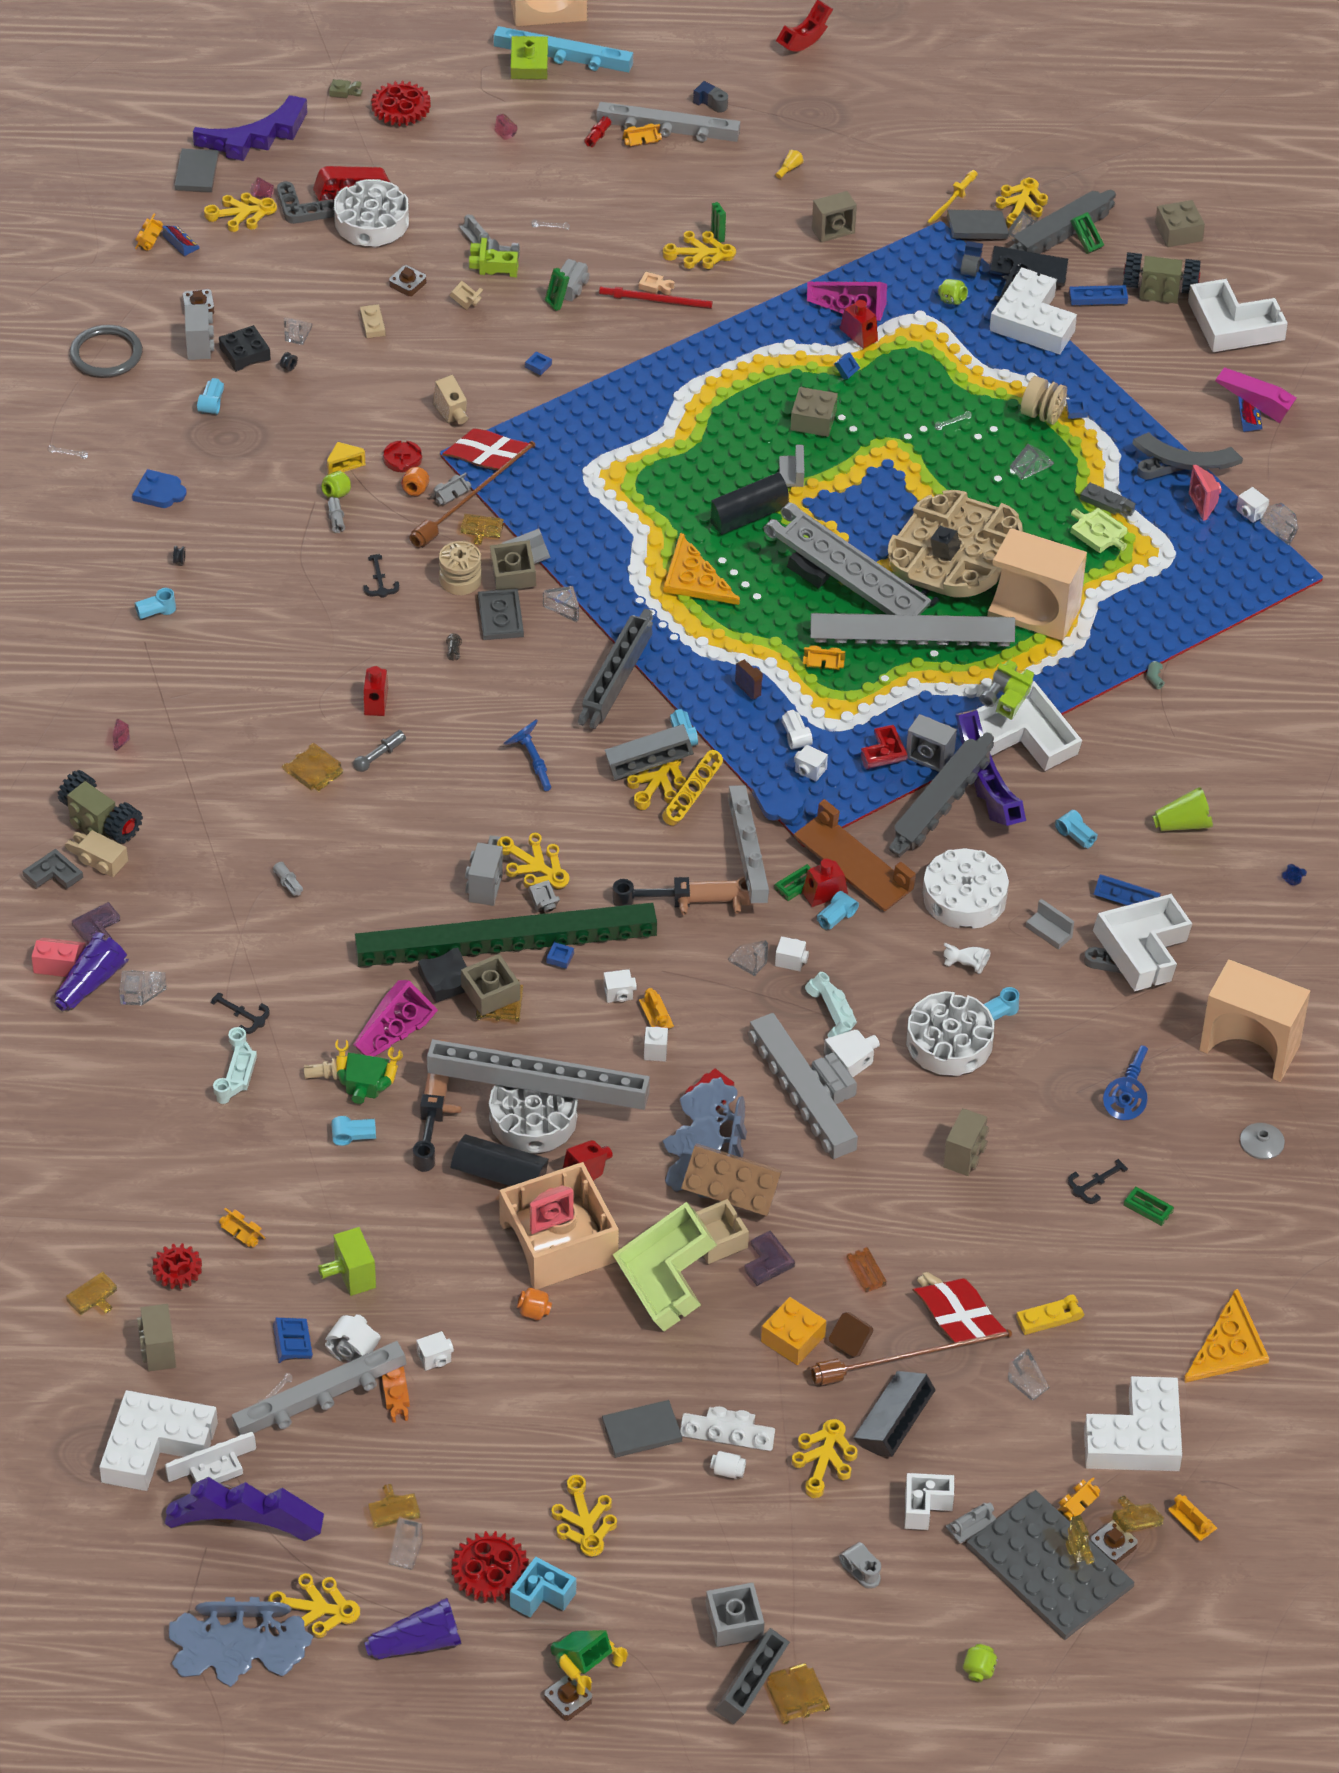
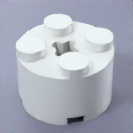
(351, 1338)

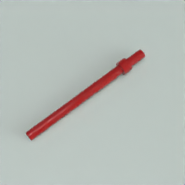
(619, 292)

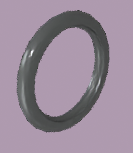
(112, 371)

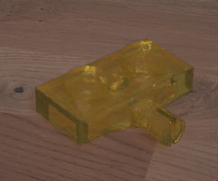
(481, 527)
(92, 1294)
(392, 1507)
(1136, 1516)
(1078, 1541)

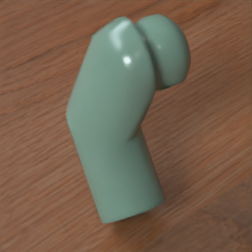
(1152, 674)

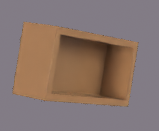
(731, 1178)

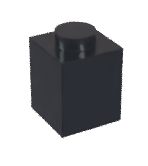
(945, 543)

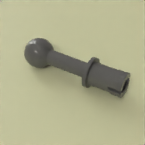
(362, 763)

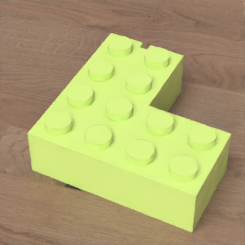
(656, 1261)

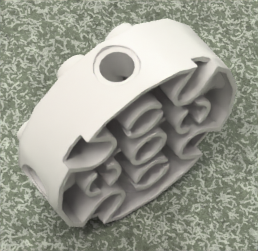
(371, 213)
(965, 888)
(950, 1033)
(531, 1119)

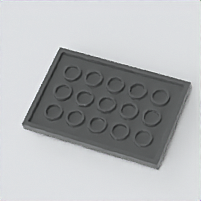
(1032, 1559)

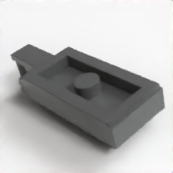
(1107, 500)

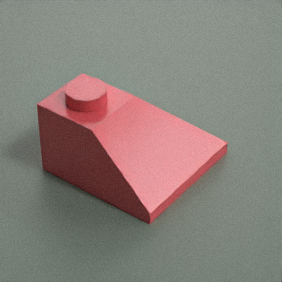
(1204, 491)
(551, 1208)

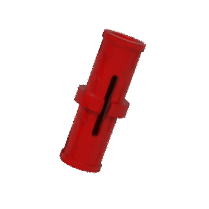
(597, 131)

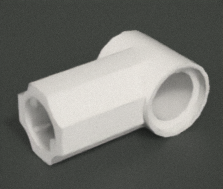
(797, 734)

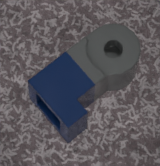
(711, 96)
(972, 258)

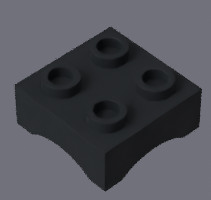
(244, 347)
(807, 569)
(443, 975)

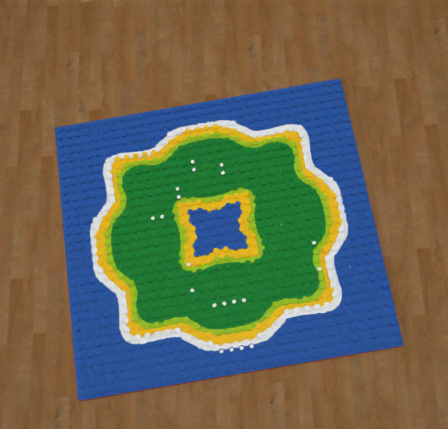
(659, 439)

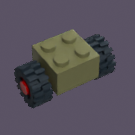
(1160, 276)
(95, 811)

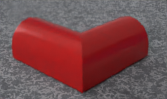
(888, 750)

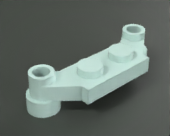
(835, 1001)
(240, 1067)

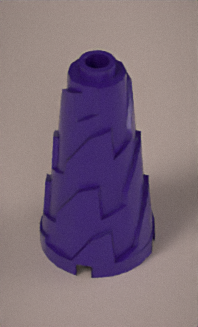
(93, 967)
(421, 1631)

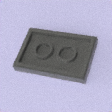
(196, 170)
(977, 224)
(500, 614)
(642, 1428)

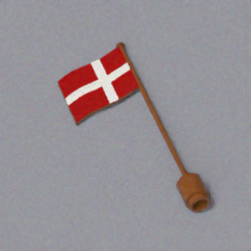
(481, 449)
(957, 1312)

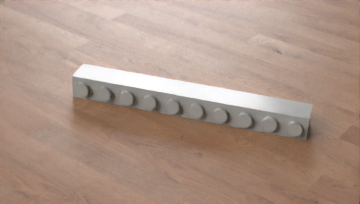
(912, 627)
(538, 1074)

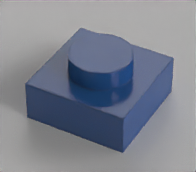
(538, 363)
(846, 365)
(1076, 408)
(560, 955)

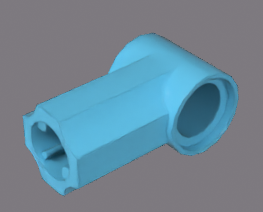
(210, 400)
(161, 603)
(681, 717)
(1073, 825)
(840, 907)
(1004, 1004)
(346, 1130)

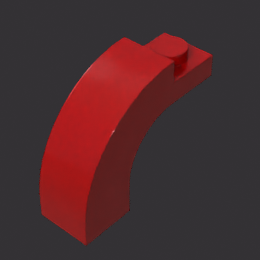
(808, 31)

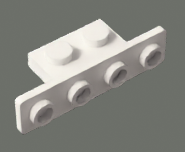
(728, 1428)
(215, 1462)

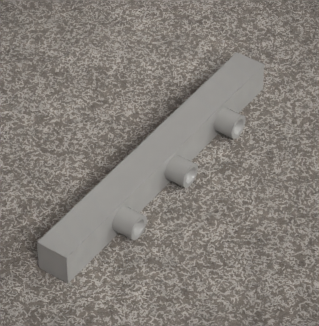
(670, 122)
(748, 844)
(320, 1390)

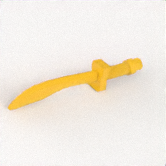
(959, 190)

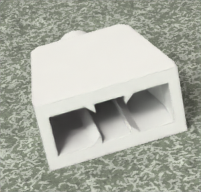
(852, 1050)

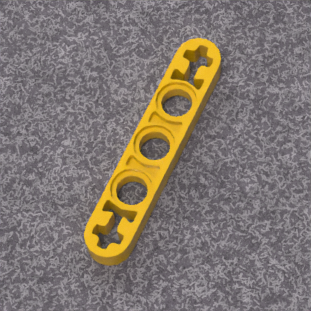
(689, 795)

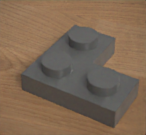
(53, 865)

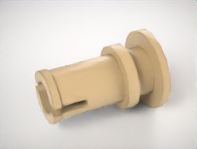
(321, 1070)

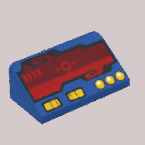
(179, 239)
(1249, 416)

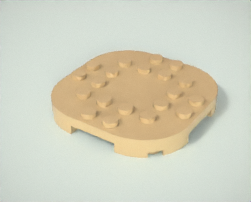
(980, 535)

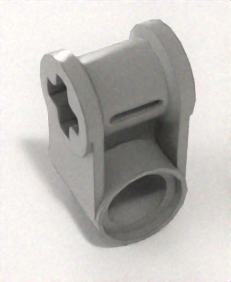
(861, 1565)

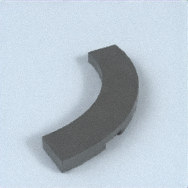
(1186, 459)

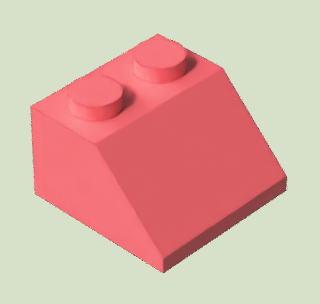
(55, 956)

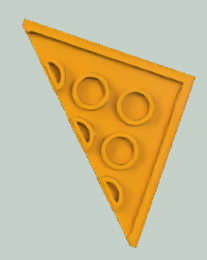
(696, 577)
(1230, 1344)

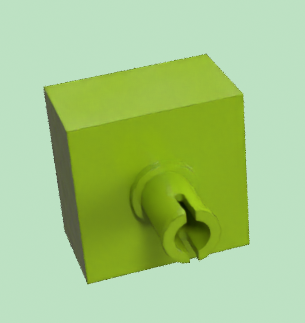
(529, 57)
(352, 1261)

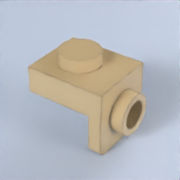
(465, 295)

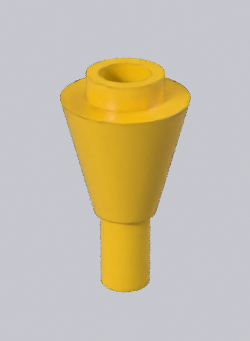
(792, 160)

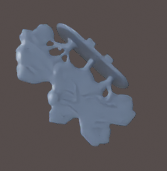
(701, 1107)
(233, 1645)

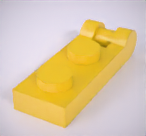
(1049, 1315)

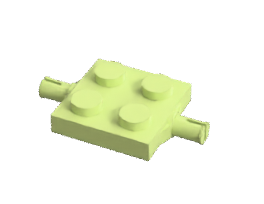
(1098, 530)

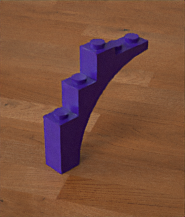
(260, 134)
(1001, 802)
(244, 1502)

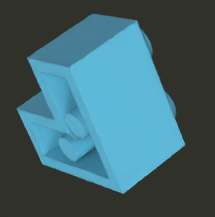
(540, 1583)

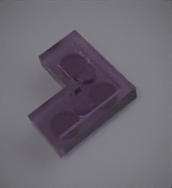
(96, 921)
(772, 1261)

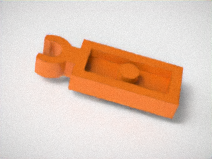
(396, 1393)

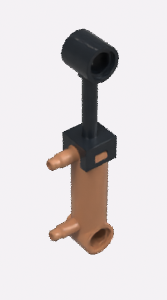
(687, 892)
(431, 1110)

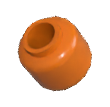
(415, 481)
(534, 1304)

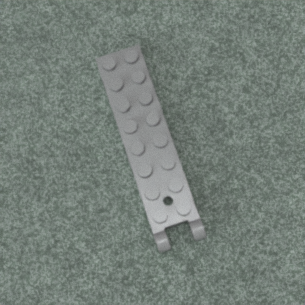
(846, 563)

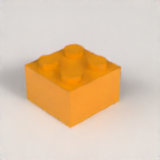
(793, 1331)

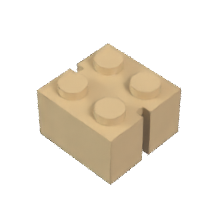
(721, 1223)

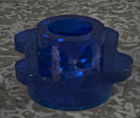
(1293, 874)

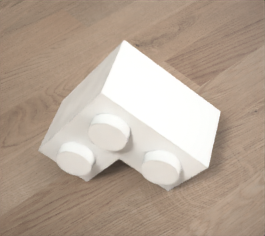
(924, 1494)

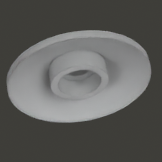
(1262, 1141)

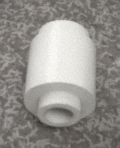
(728, 1465)

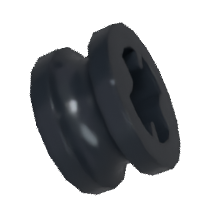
(288, 361)
(179, 554)

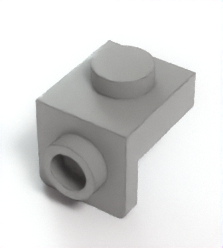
(543, 896)

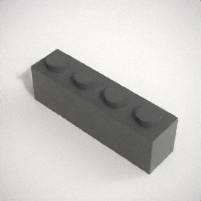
(649, 751)
(752, 1676)

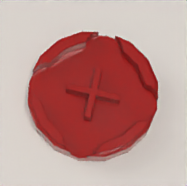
(402, 456)

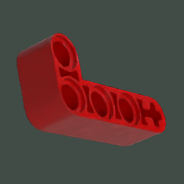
(335, 178)

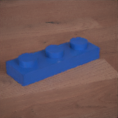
(1098, 295)
(1122, 891)

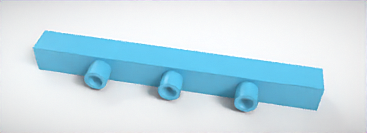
(574, 51)

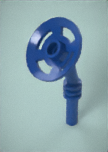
(538, 764)
(1127, 1093)

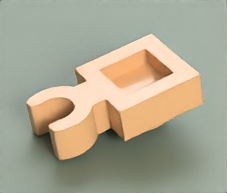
(654, 283)

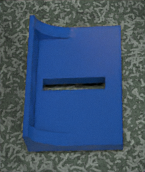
(292, 1347)

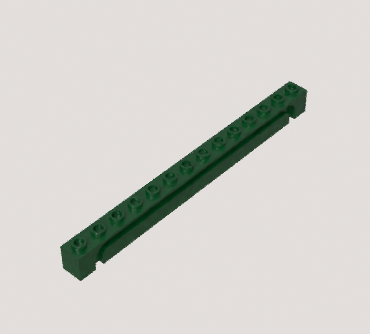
(506, 934)

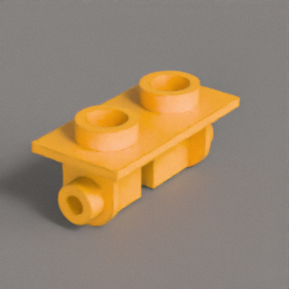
(633, 135)
(151, 228)
(815, 655)
(655, 1010)
(235, 1221)
(1084, 1493)
(1191, 1518)

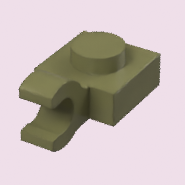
(343, 88)

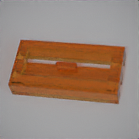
(875, 1268)

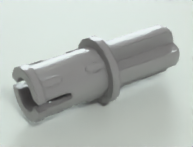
(336, 515)
(287, 878)

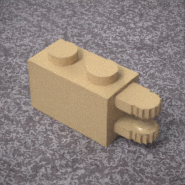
(98, 852)

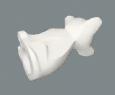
(971, 956)

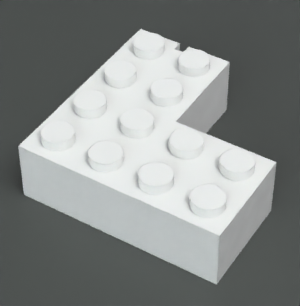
(1028, 317)
(1233, 324)
(1036, 725)
(1139, 937)
(151, 1427)
(1144, 1438)

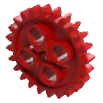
(401, 103)
(488, 1566)

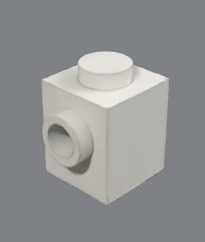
(1252, 504)
(810, 762)
(791, 954)
(619, 986)
(656, 1044)
(434, 1350)

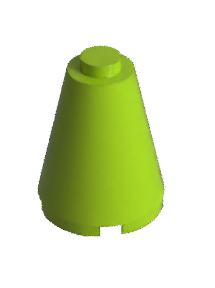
(1184, 813)

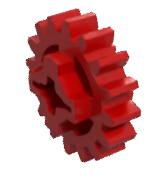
(177, 1266)

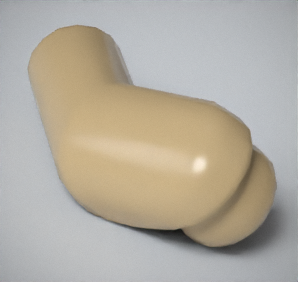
(927, 1278)

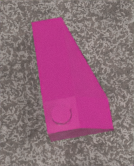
(843, 294)
(1262, 395)
(396, 1017)

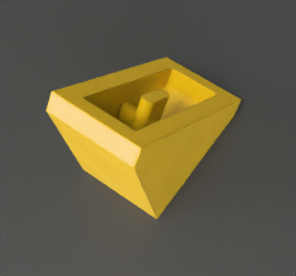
(345, 458)

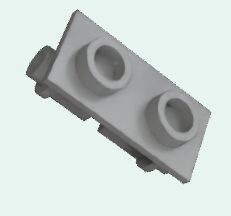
(473, 230)
(456, 484)
(972, 1522)

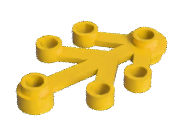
(1027, 186)
(262, 207)
(701, 251)
(643, 798)
(535, 863)
(825, 1453)
(584, 1520)
(319, 1606)

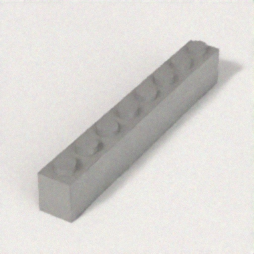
(803, 1086)

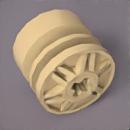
(1043, 399)
(460, 568)

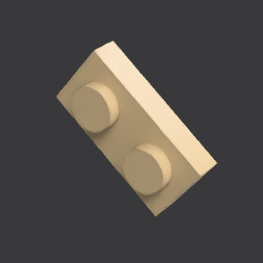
(372, 321)

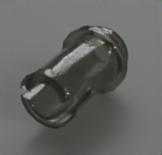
(453, 642)

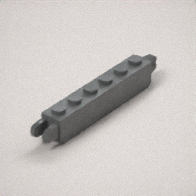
(1058, 227)
(616, 669)
(941, 793)

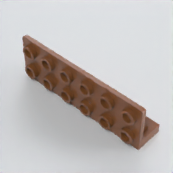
(858, 863)

